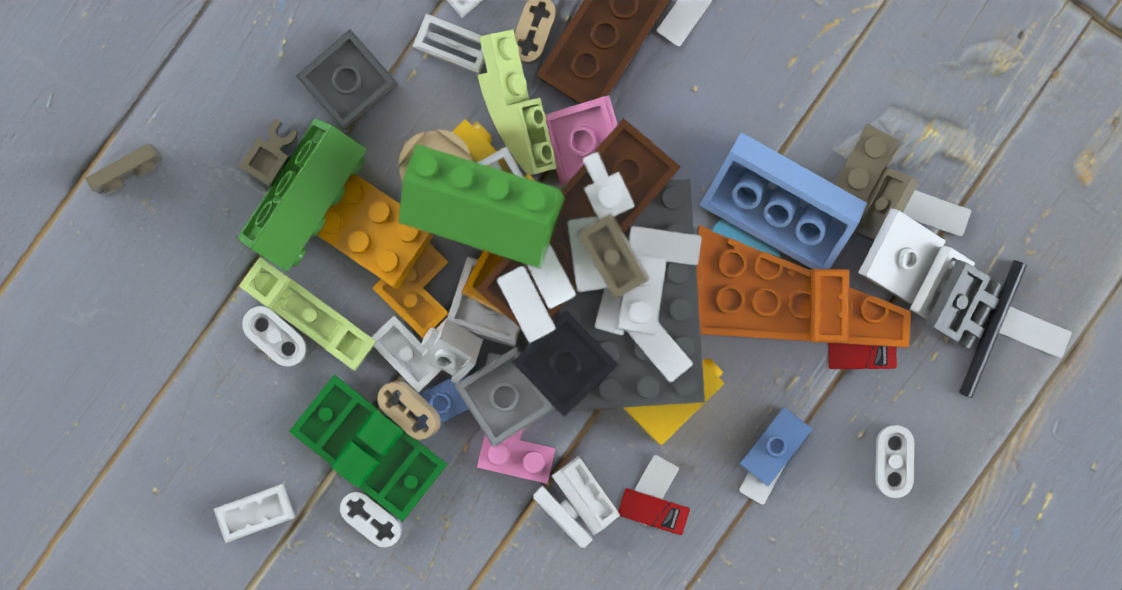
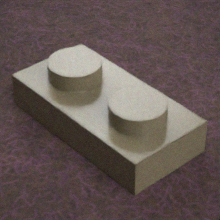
(866, 162)
(111, 177)
(890, 191)
(613, 255)

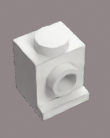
(451, 349)

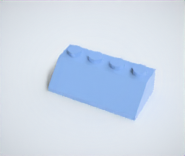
(783, 204)

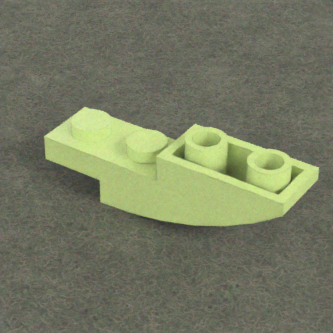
(515, 116)

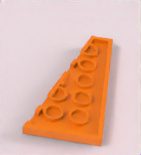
(770, 298)

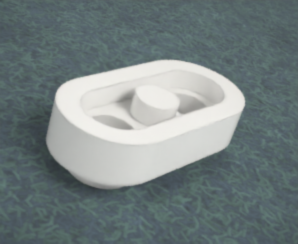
(273, 339)
(896, 461)

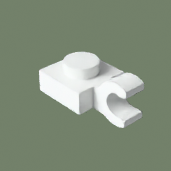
(607, 193)

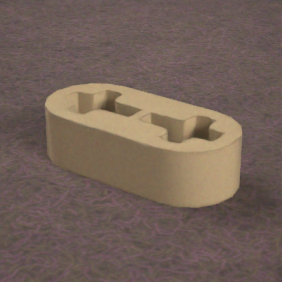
(541, 33)
(414, 403)

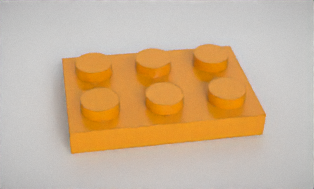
(369, 232)

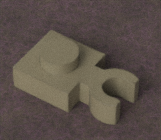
(265, 158)

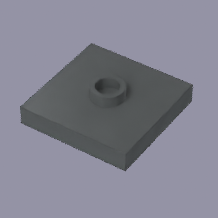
(347, 80)

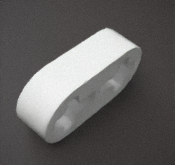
(365, 526)

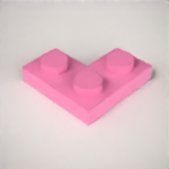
(517, 458)

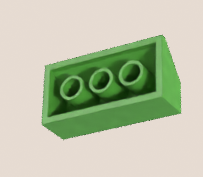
(303, 194)
(479, 206)

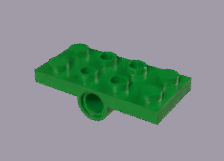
(368, 448)

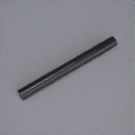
(992, 329)

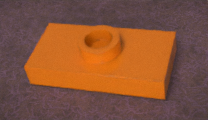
(829, 306)

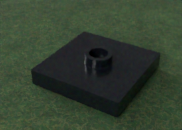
(565, 363)

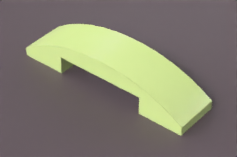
(308, 313)

